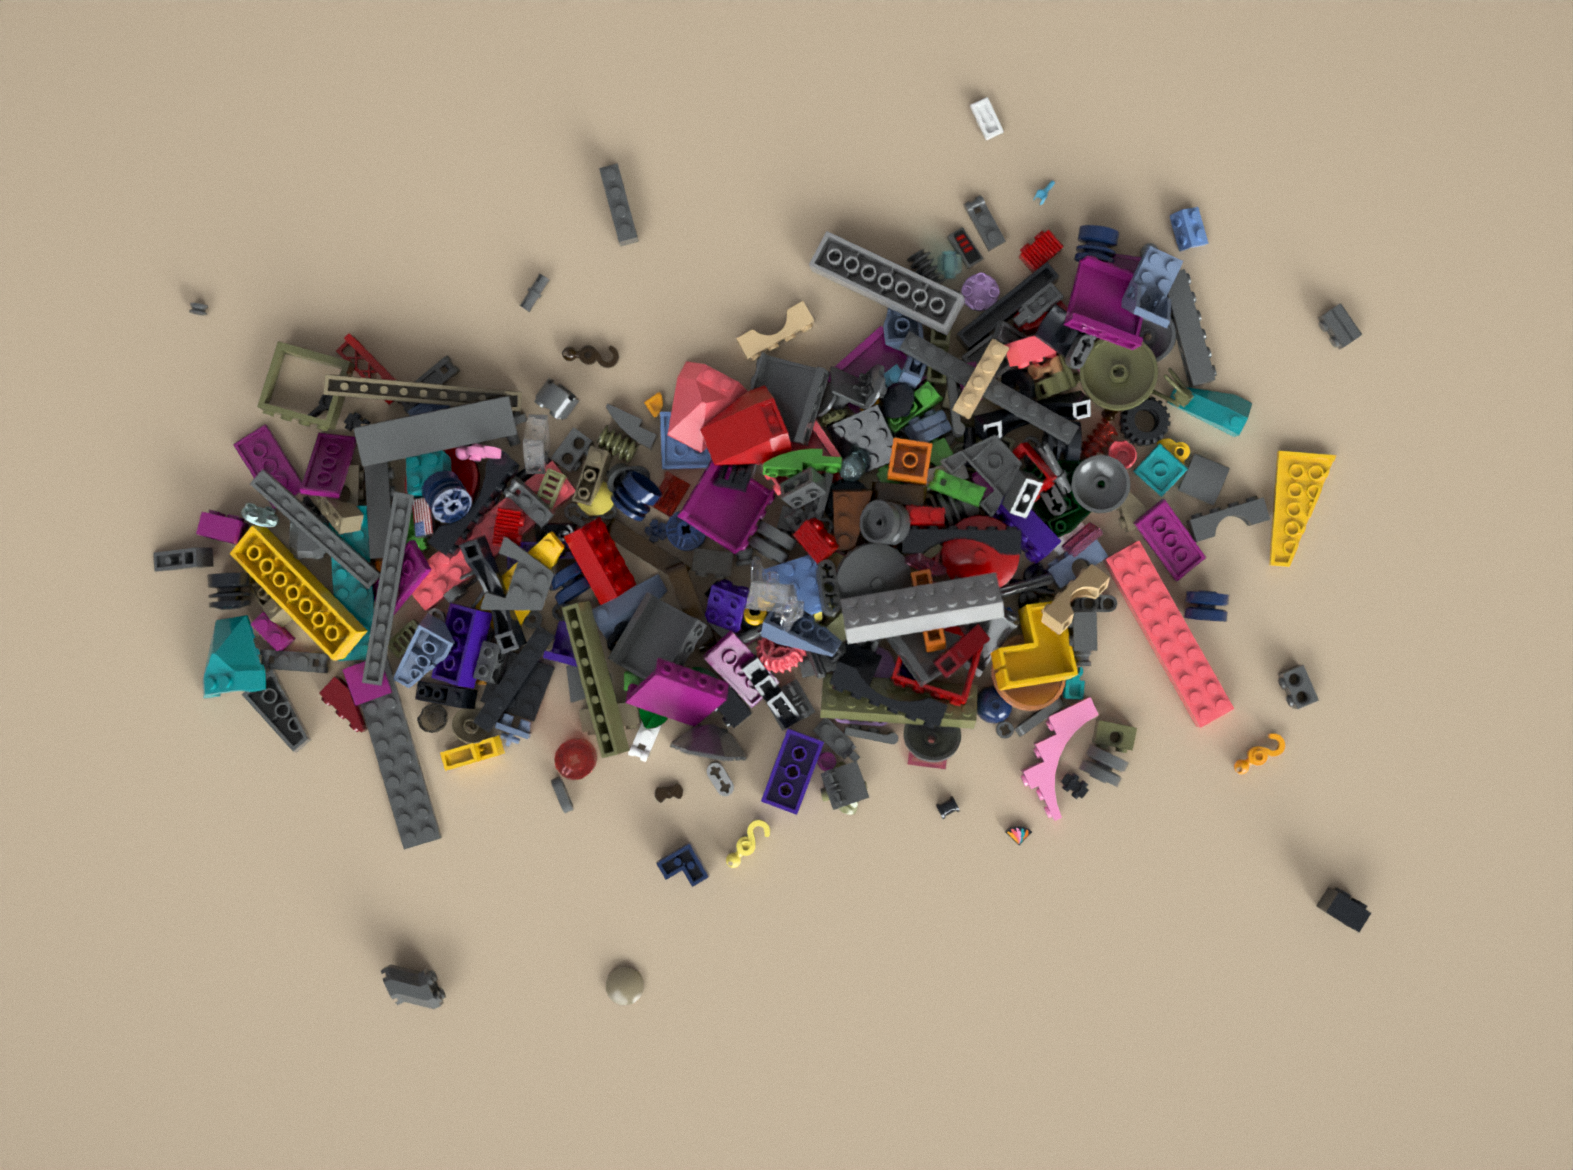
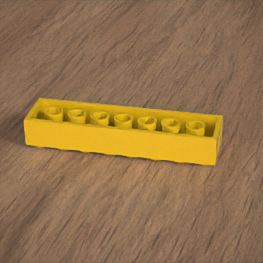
(298, 592)

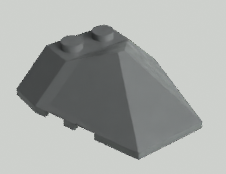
(709, 742)

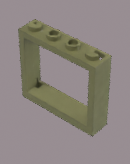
(337, 401)

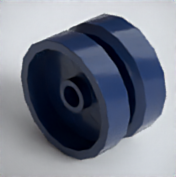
(568, 580)
(1206, 606)

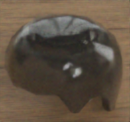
(433, 718)

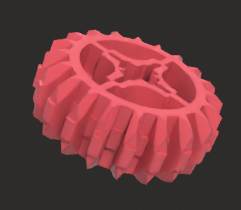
(781, 656)

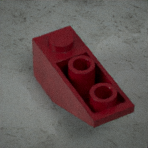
(961, 650)
(339, 696)

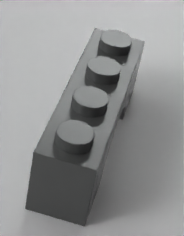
(618, 204)
(1205, 526)

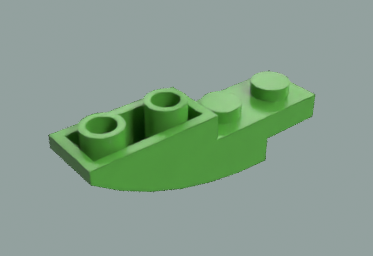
(796, 461)

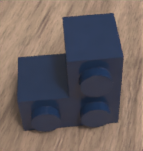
(684, 859)

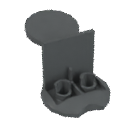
(849, 388)

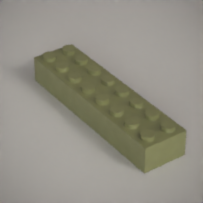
(843, 706)

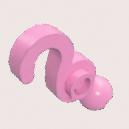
(477, 452)

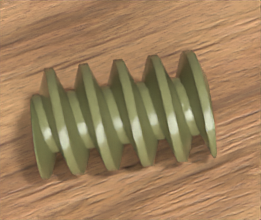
(617, 444)

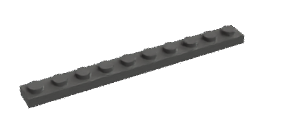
(995, 392)
(388, 588)

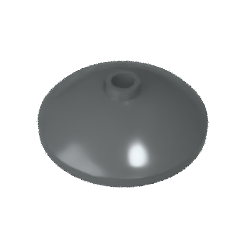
(1161, 340)
(1086, 486)
(945, 741)

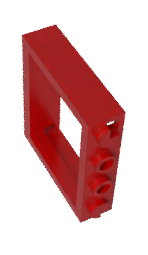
(937, 693)

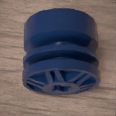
(1097, 243)
(636, 495)
(446, 496)
(683, 542)

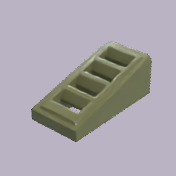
(556, 492)
(413, 623)

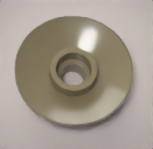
(464, 719)

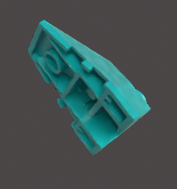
(233, 659)

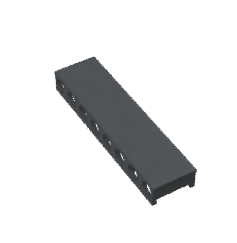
(435, 430)

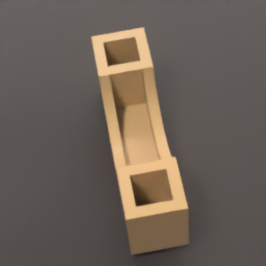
(797, 320)
(980, 378)
(1090, 584)

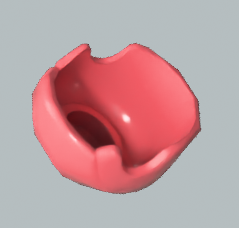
(1123, 452)

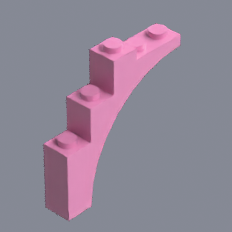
(1042, 774)

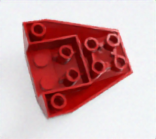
(747, 431)

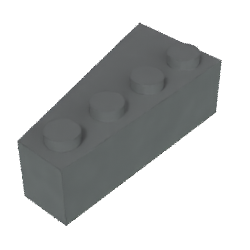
(279, 712)

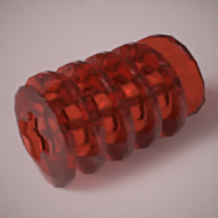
(1098, 439)

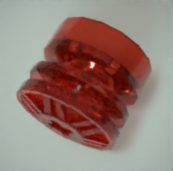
(586, 754)

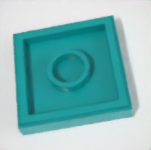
(1160, 469)

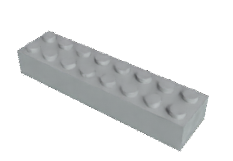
(887, 283)
(922, 608)

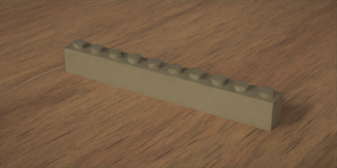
(414, 391)

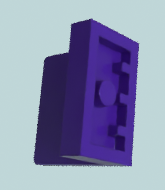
(562, 647)

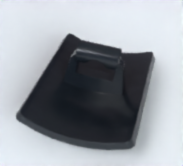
(1055, 333)

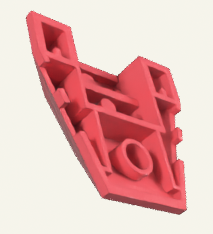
(699, 398)

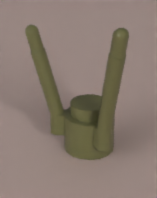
(1182, 395)

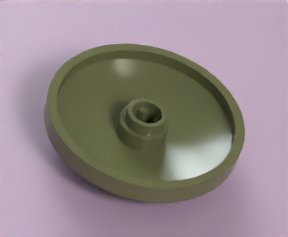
(1119, 376)

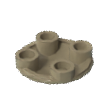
(624, 986)

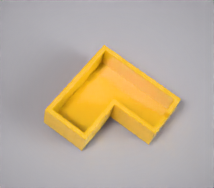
(1040, 660)

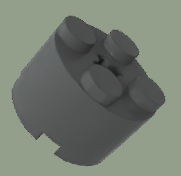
(557, 399)

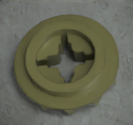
(833, 417)

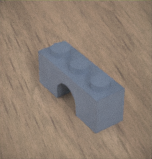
(1062, 569)

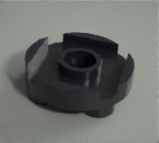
(1022, 379)

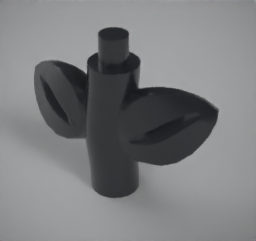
(1032, 596)

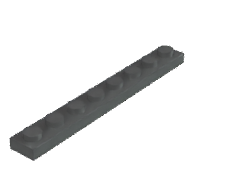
(315, 528)

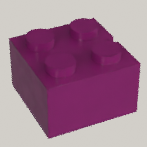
(221, 528)

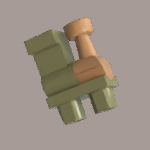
(1059, 376)

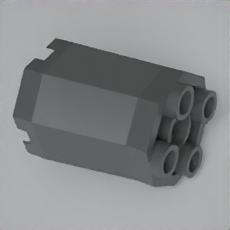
(301, 544)
(413, 986)

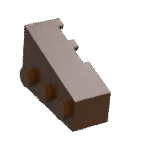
(846, 515)

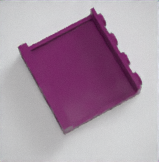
(1097, 304)
(870, 353)
(726, 513)
(678, 693)

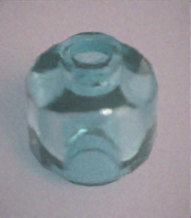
(949, 264)
(858, 468)

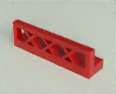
(366, 355)

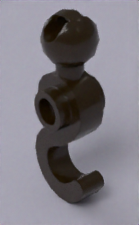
(589, 356)

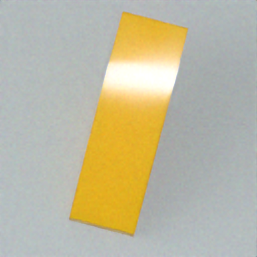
(472, 753)

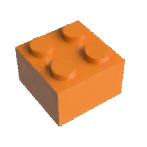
(909, 461)

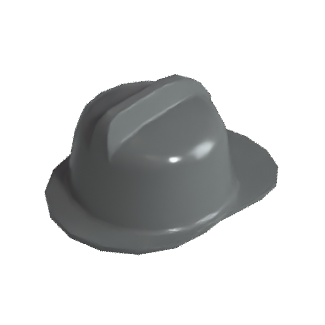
(618, 473)

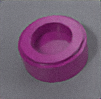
(826, 761)

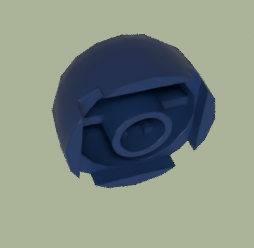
(992, 706)

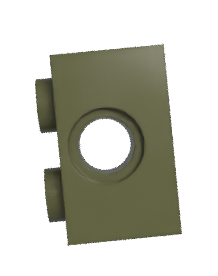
(1125, 740)

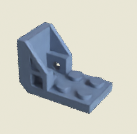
(1150, 286)

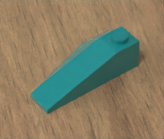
(1218, 409)

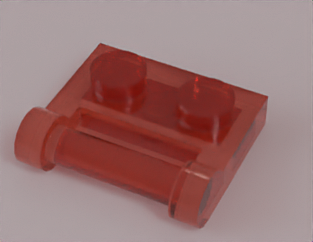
(673, 495)

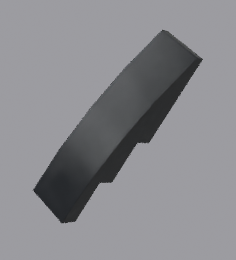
(770, 691)

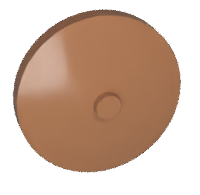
(1029, 697)

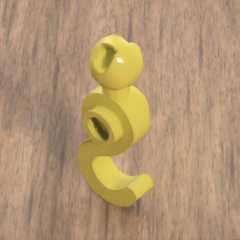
(746, 844)

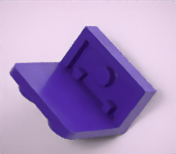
(726, 605)

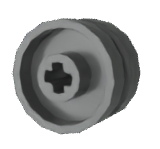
(884, 522)
(771, 544)
(1103, 766)

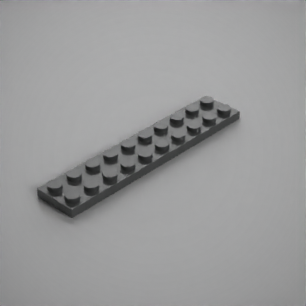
(400, 767)

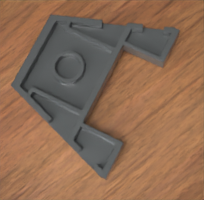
(993, 462)
(528, 585)

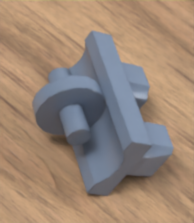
(522, 731)

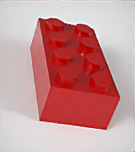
(600, 561)

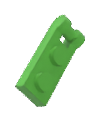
(957, 488)

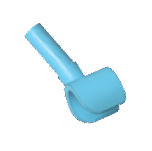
(1043, 193)

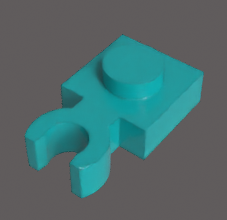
(1074, 687)

